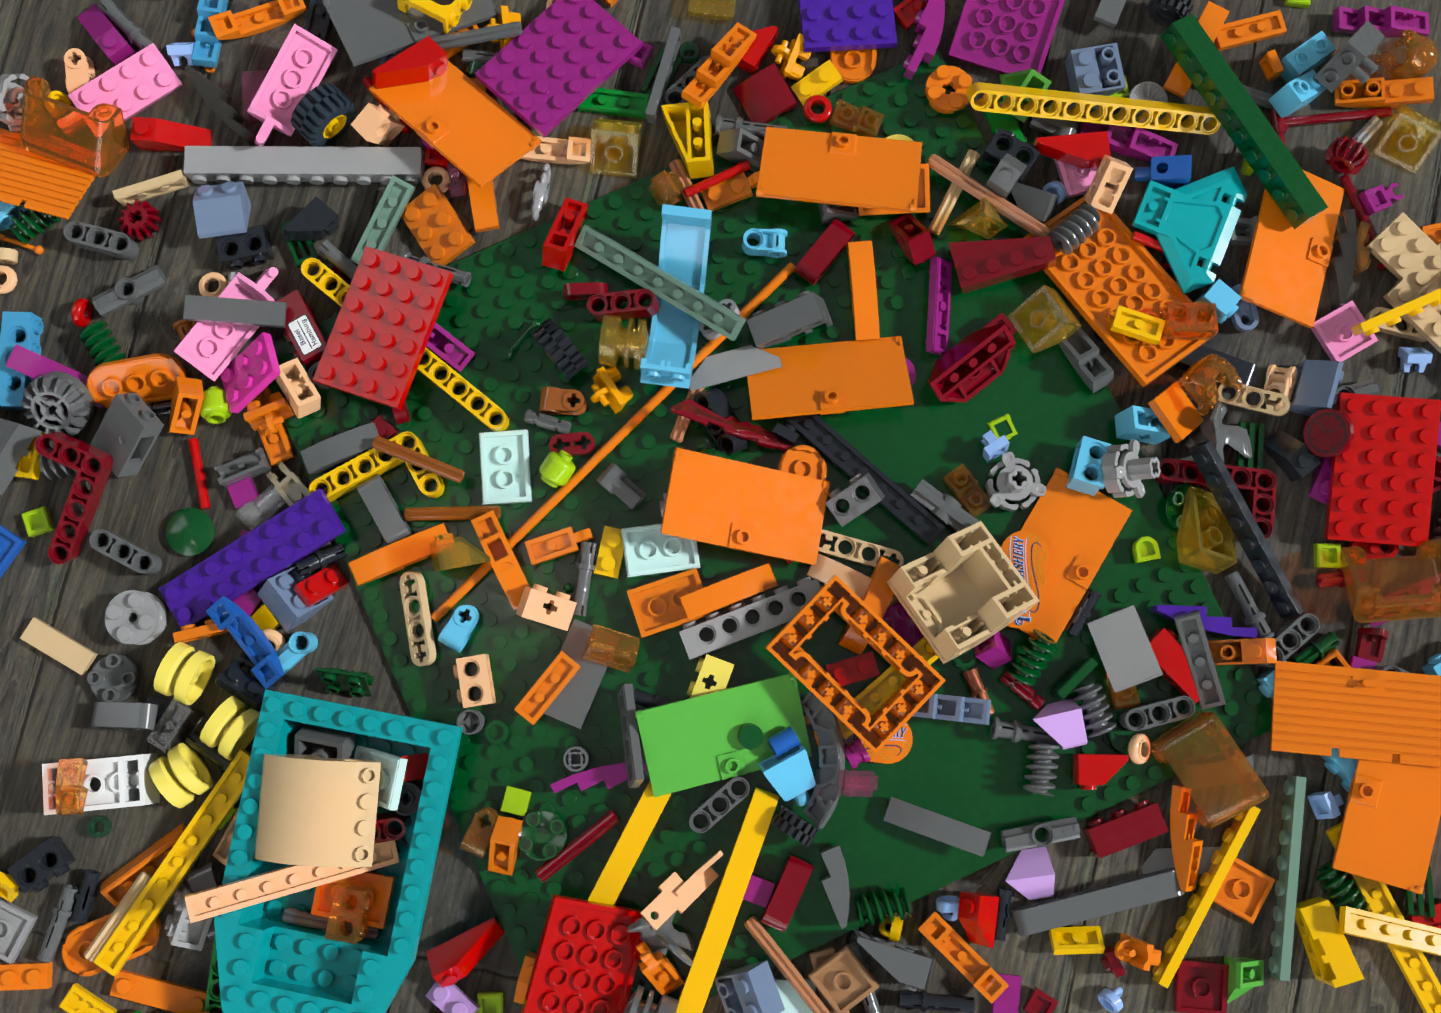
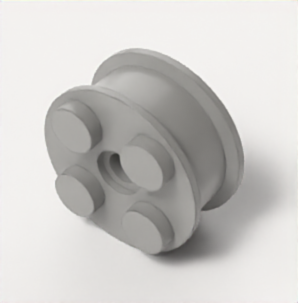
(135, 617)

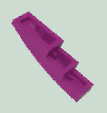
(1388, 21)
(1133, 142)
(34, 364)
(612, 775)

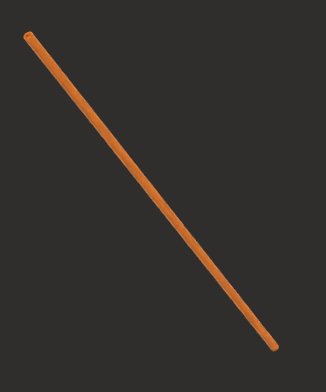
(605, 449)

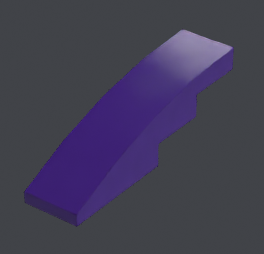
(1213, 625)

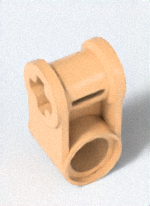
(78, 69)
(1280, 381)

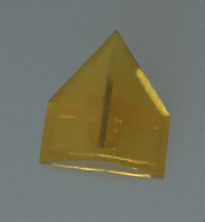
(980, 219)

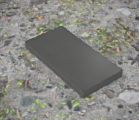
(578, 695)

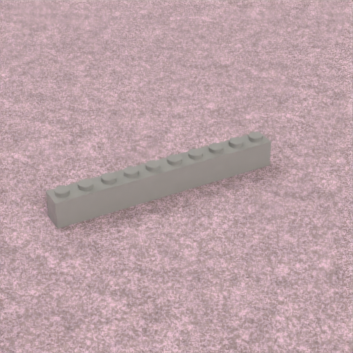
(303, 164)

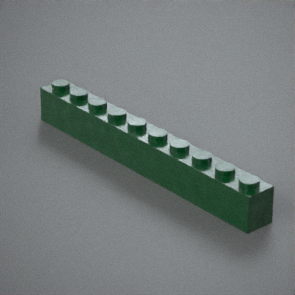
(1243, 121)

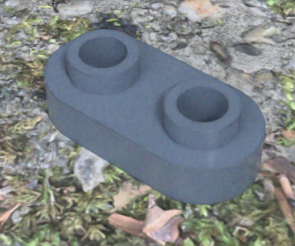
(1247, 311)

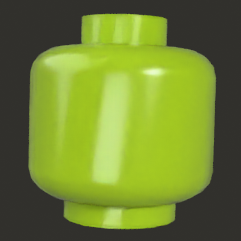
(215, 405)
(557, 468)

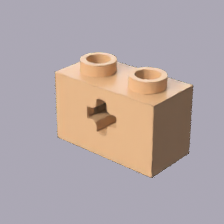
(298, 388)
(532, 607)

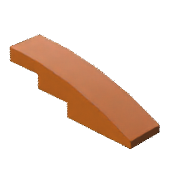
(1212, 22)
(719, 65)
(483, 206)
(863, 290)
(395, 556)
(728, 591)
(1185, 847)

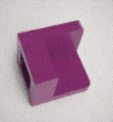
(994, 650)

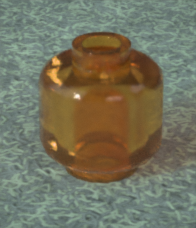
(666, 188)

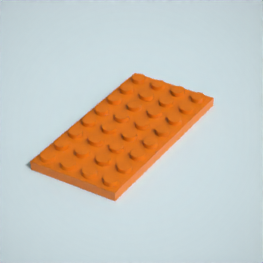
(1115, 272)

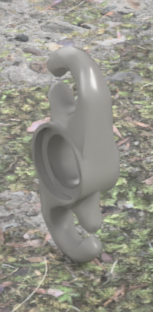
(541, 192)

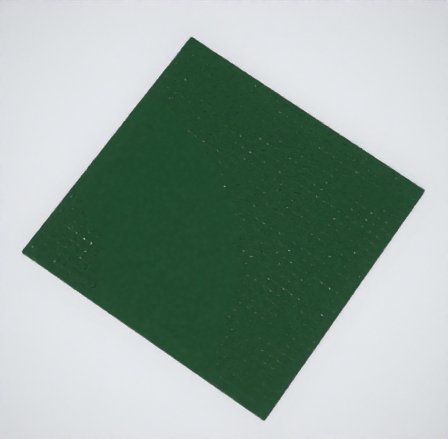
(951, 763)

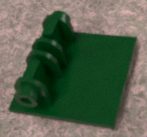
(336, 680)

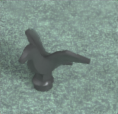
(1221, 434)
(664, 938)

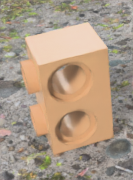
(378, 124)
(1108, 184)
(482, 680)

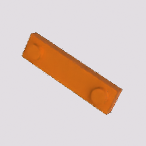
(158, 993)

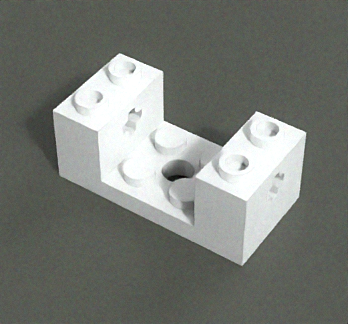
(123, 783)

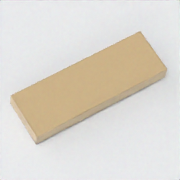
(152, 187)
(58, 646)

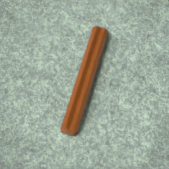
(418, 459)
(449, 513)

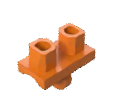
(269, 415)
(1137, 952)

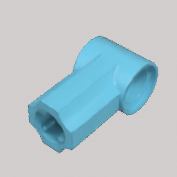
(292, 653)

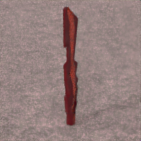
(730, 425)

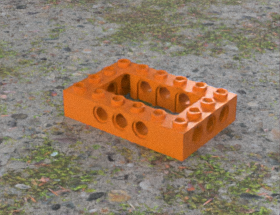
(920, 677)

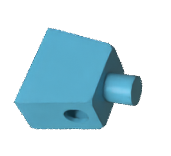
(790, 774)

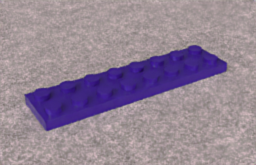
(253, 558)

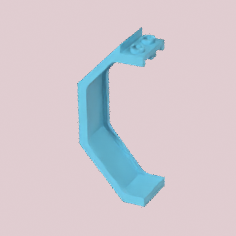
(672, 331)

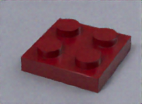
(1201, 987)

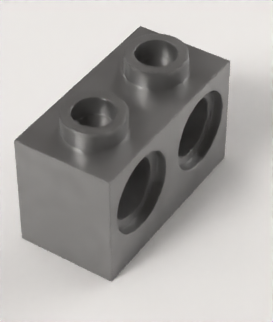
(857, 503)

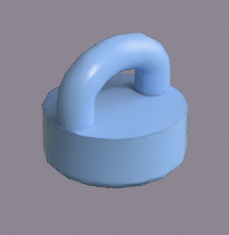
(1056, 188)
(946, 905)
(1111, 999)

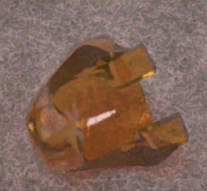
(1420, 59)
(1202, 377)

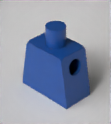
(1166, 170)

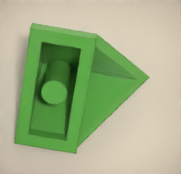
(1024, 78)
(1243, 975)

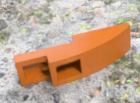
(1383, 94)
(501, 556)

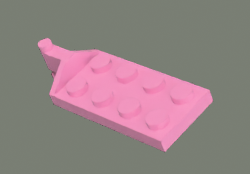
(292, 75)
(130, 84)
(214, 345)

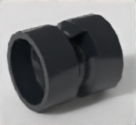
(409, 797)

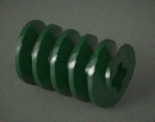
(31, 223)
(99, 345)
(1034, 658)
(1341, 887)
(883, 906)

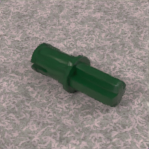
(1317, 649)

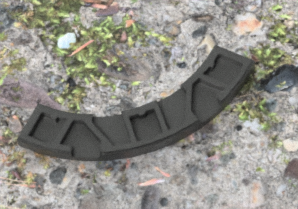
(830, 760)

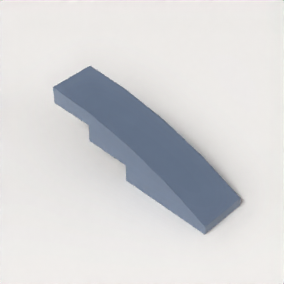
(956, 709)

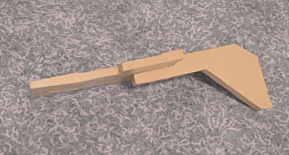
(679, 894)

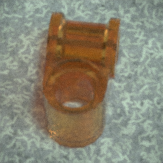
(478, 835)

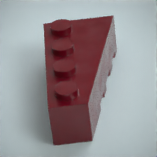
(997, 261)

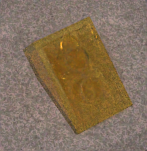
(1205, 534)

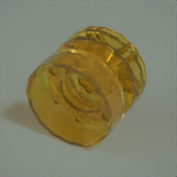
(622, 342)

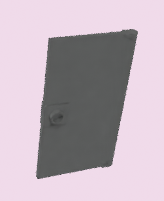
(379, 29)

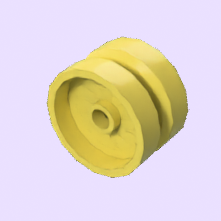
(184, 673)
(230, 728)
(180, 775)

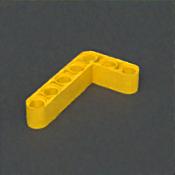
(378, 466)

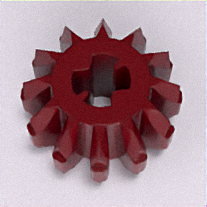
(1346, 155)
(136, 228)

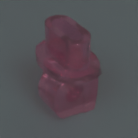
(457, 186)

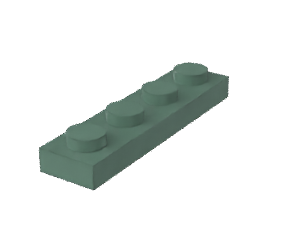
(385, 217)

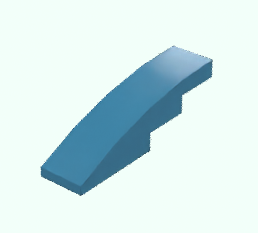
(206, 46)

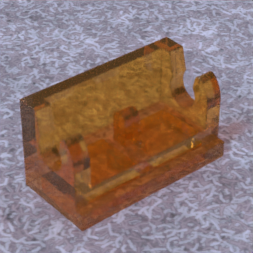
(611, 648)

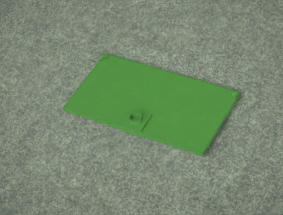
(697, 736)

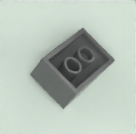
(324, 742)
(902, 961)

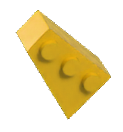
(692, 136)
(1325, 946)

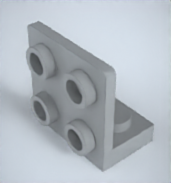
(178, 926)

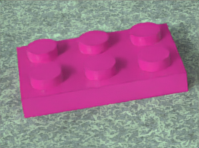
(250, 372)

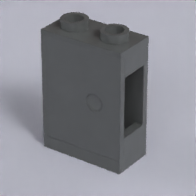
(1350, 56)
(127, 433)

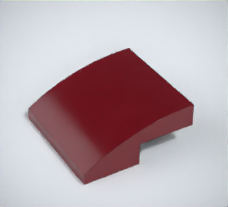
(764, 95)

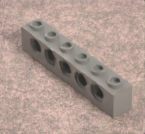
(696, 647)

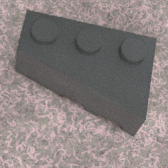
(13, 445)

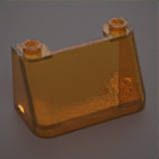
(69, 135)
(1394, 585)
(1210, 768)

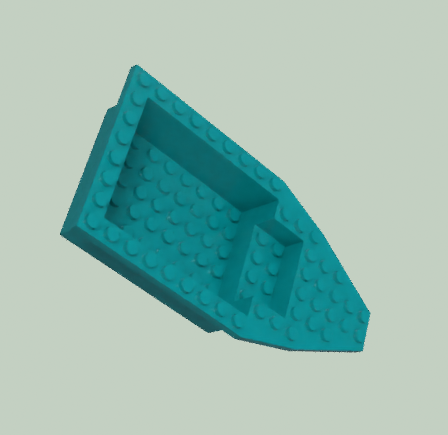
(293, 966)

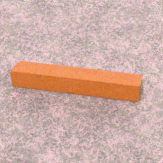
(119, 883)

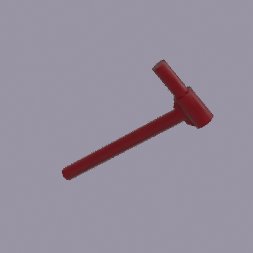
(1281, 125)

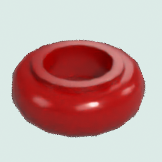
(817, 118)
(81, 312)

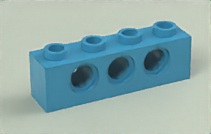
(12, 328)

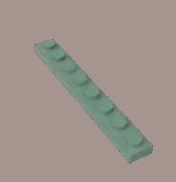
(660, 282)
(1287, 885)

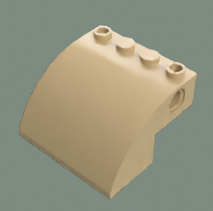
(962, 592)
(317, 811)

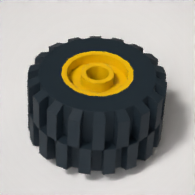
(323, 115)

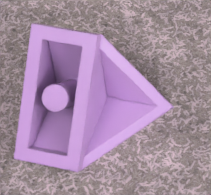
(1063, 723)
(1033, 874)

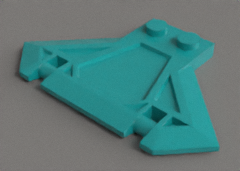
(1192, 223)

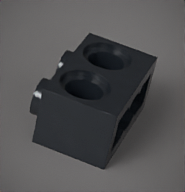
(1014, 147)
(245, 244)
(40, 862)

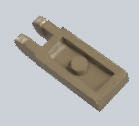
(291, 487)

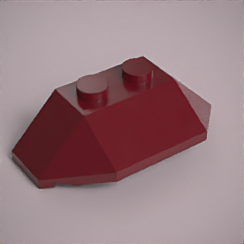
(972, 364)

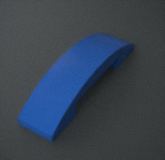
(250, 638)

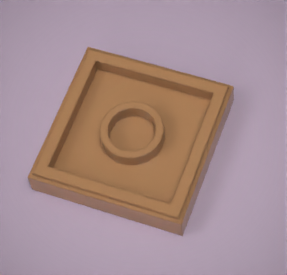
(843, 980)

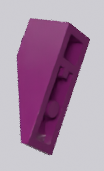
(106, 34)
(449, 348)

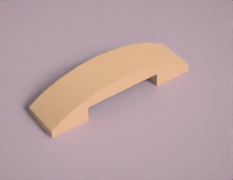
(561, 151)
(856, 581)

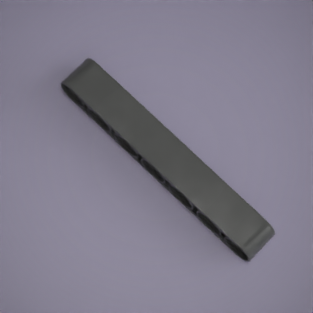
(1096, 901)

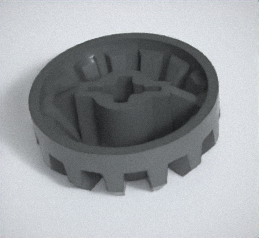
(60, 399)

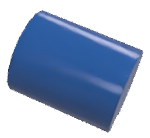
(783, 741)

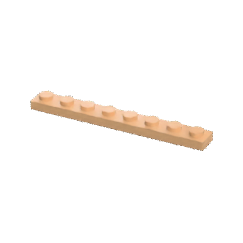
(277, 884)

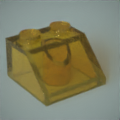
(1408, 138)
(615, 147)
(1044, 319)
(455, 552)

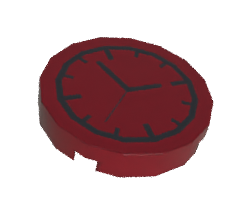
(1328, 433)

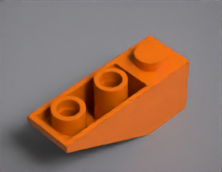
(1243, 651)

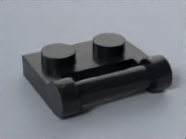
(242, 684)

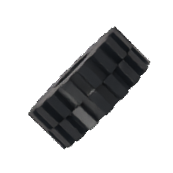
(558, 348)

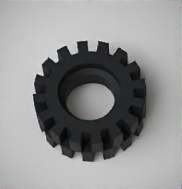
(1169, 10)
(794, 826)

